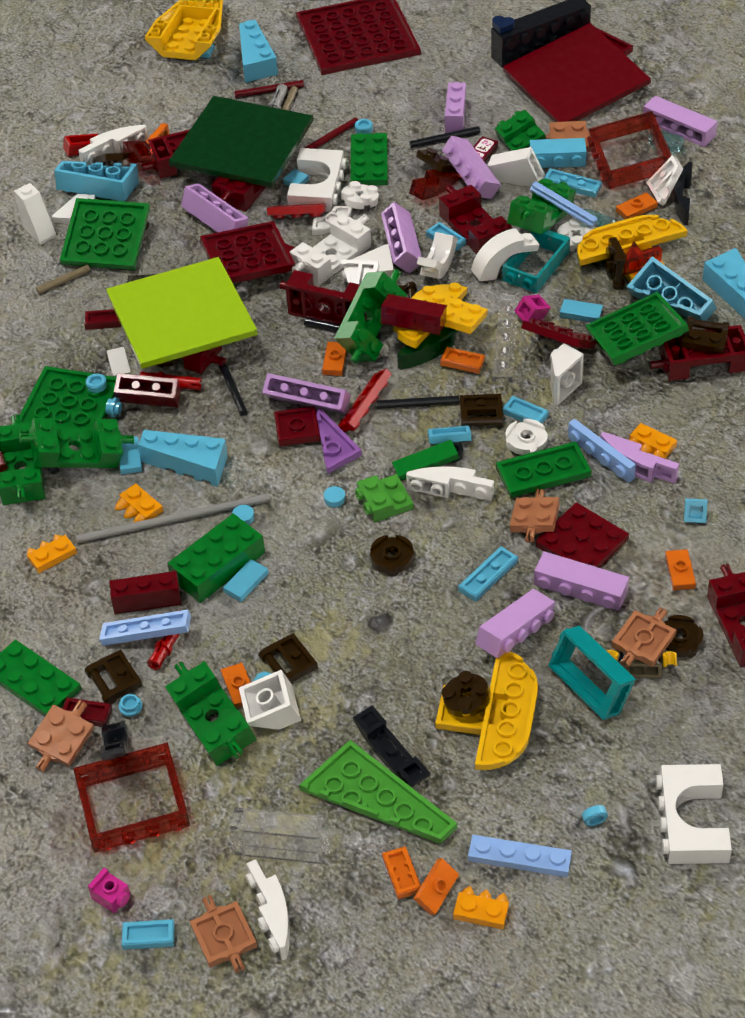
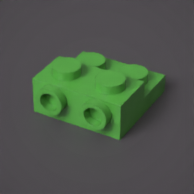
(383, 497)

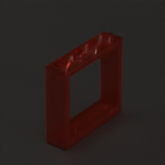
(620, 128)
(113, 769)

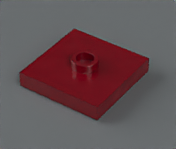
(297, 426)

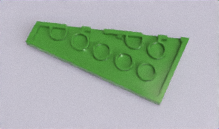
(367, 787)

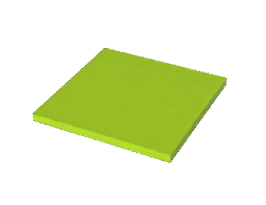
(181, 312)

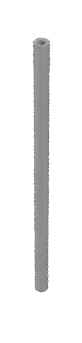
(94, 535)

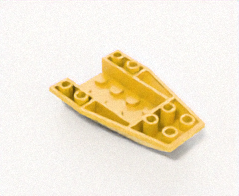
(186, 29)

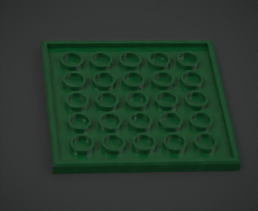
(241, 141)

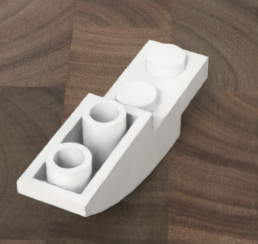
(111, 142)
(443, 480)
(272, 909)

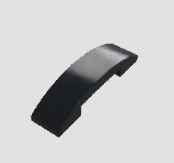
(682, 204)
(115, 741)
(388, 748)

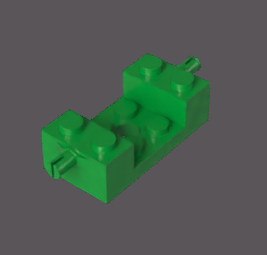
(536, 213)
(360, 335)
(97, 446)
(19, 484)
(198, 697)

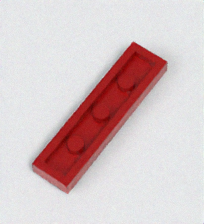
(364, 400)

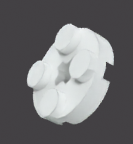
(359, 195)
(572, 228)
(521, 446)

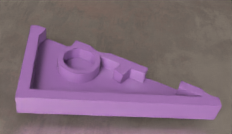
(336, 445)

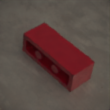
(413, 314)
(147, 390)
(145, 592)

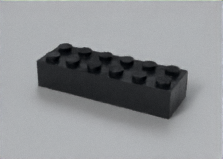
(538, 30)

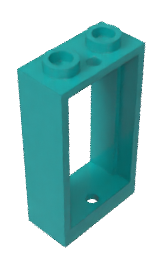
(558, 244)
(602, 704)

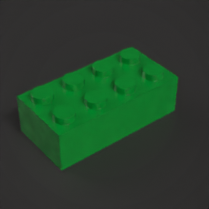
(216, 557)

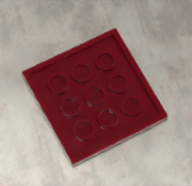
(249, 251)

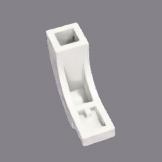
(498, 249)
(439, 257)

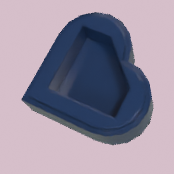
(503, 24)

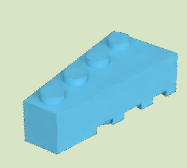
(257, 54)
(95, 179)
(727, 278)
(674, 289)
(185, 454)

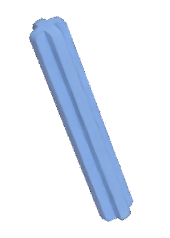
(563, 204)

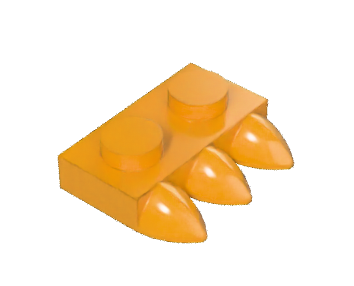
(653, 441)
(138, 504)
(51, 553)
(481, 908)

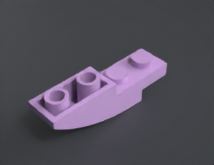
(647, 465)

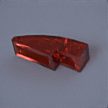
(139, 151)
(432, 183)

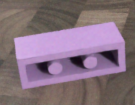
(455, 107)

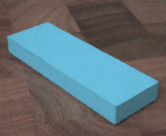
(581, 184)
(488, 574)

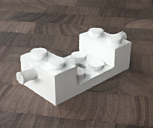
(346, 241)

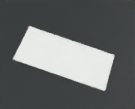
(118, 361)

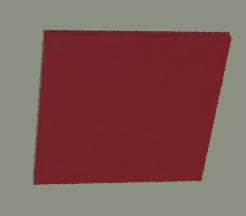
(357, 34)
(576, 75)

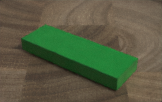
(430, 457)

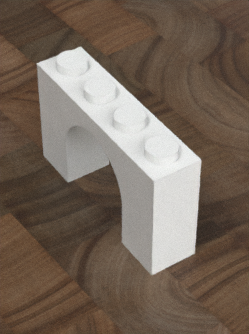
(322, 163)
(684, 842)

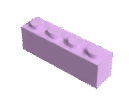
(682, 121)
(471, 166)
(212, 209)
(401, 237)
(306, 393)
(581, 581)
(515, 623)

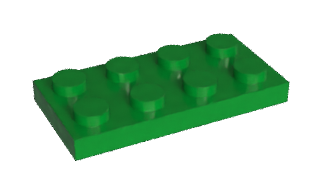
(369, 159)
(543, 469)
(34, 678)

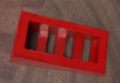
(75, 142)

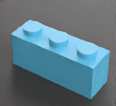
(560, 152)

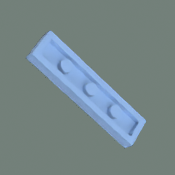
(601, 450)
(145, 627)
(520, 855)

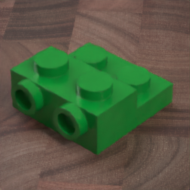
(518, 131)

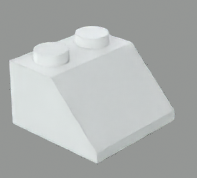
(565, 372)
(270, 702)

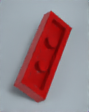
(296, 210)

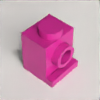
(532, 307)
(109, 891)

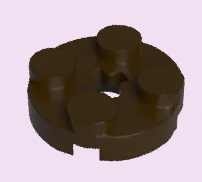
(392, 564)
(690, 631)
(462, 684)

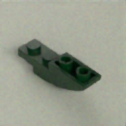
(429, 349)

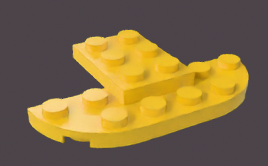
(643, 230)
(459, 315)
(506, 720)

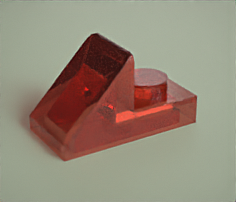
(638, 258)

